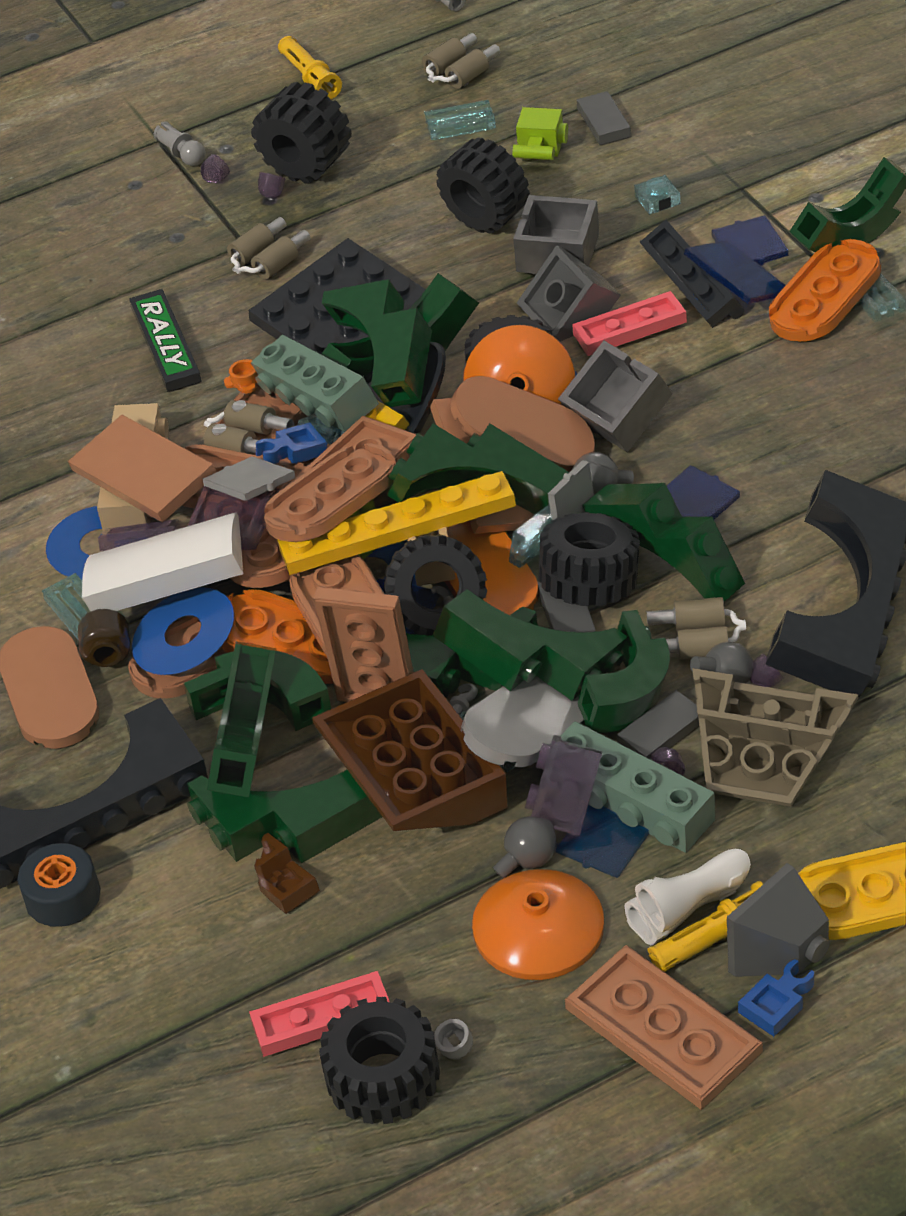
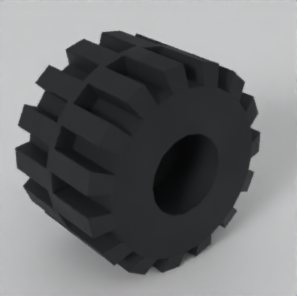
(301, 132)

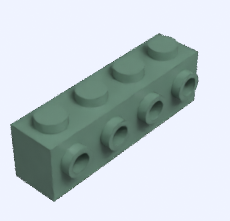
(313, 383)
(646, 792)

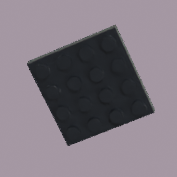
(298, 307)

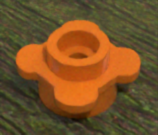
(242, 376)

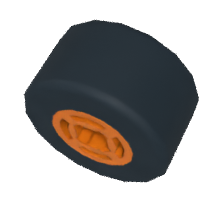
(59, 884)

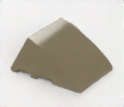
(763, 738)

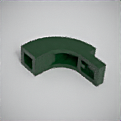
(859, 219)
(293, 689)
(619, 698)

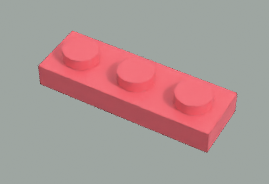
(630, 322)
(307, 1015)

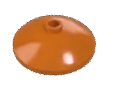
(526, 354)
(539, 939)

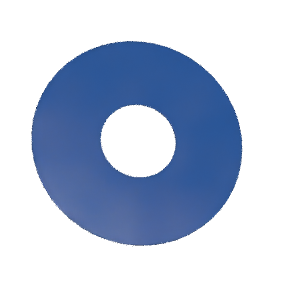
(64, 541)
(159, 657)

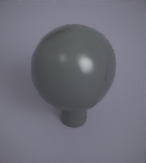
(605, 471)
(727, 659)
(528, 844)

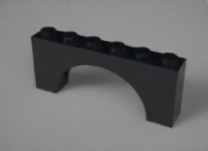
(843, 647)
(147, 781)

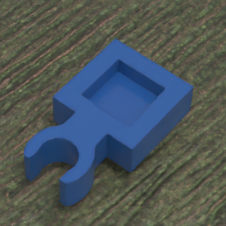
(295, 443)
(776, 1002)

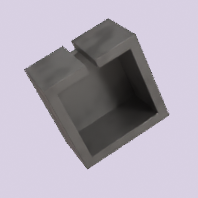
(554, 222)
(613, 397)

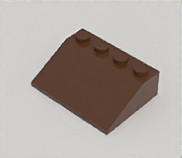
(412, 756)

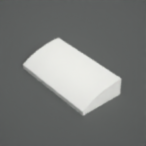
(163, 564)

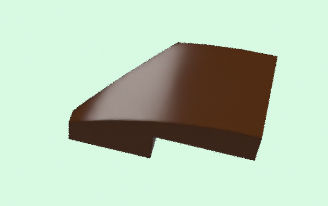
(281, 878)

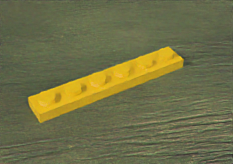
(400, 522)

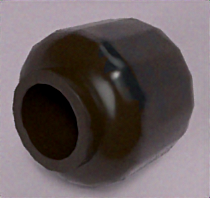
(103, 637)

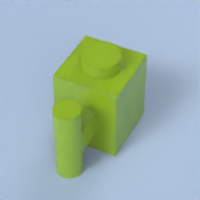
(540, 133)

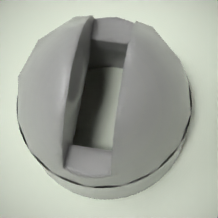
(462, 1032)

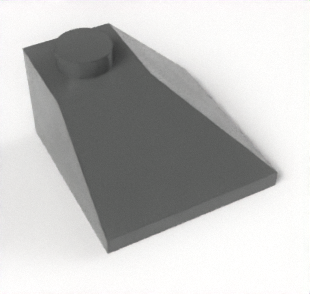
(566, 294)
(776, 927)

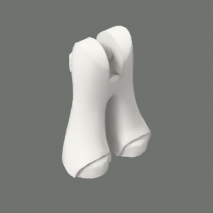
(668, 902)

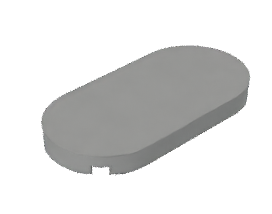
(517, 722)

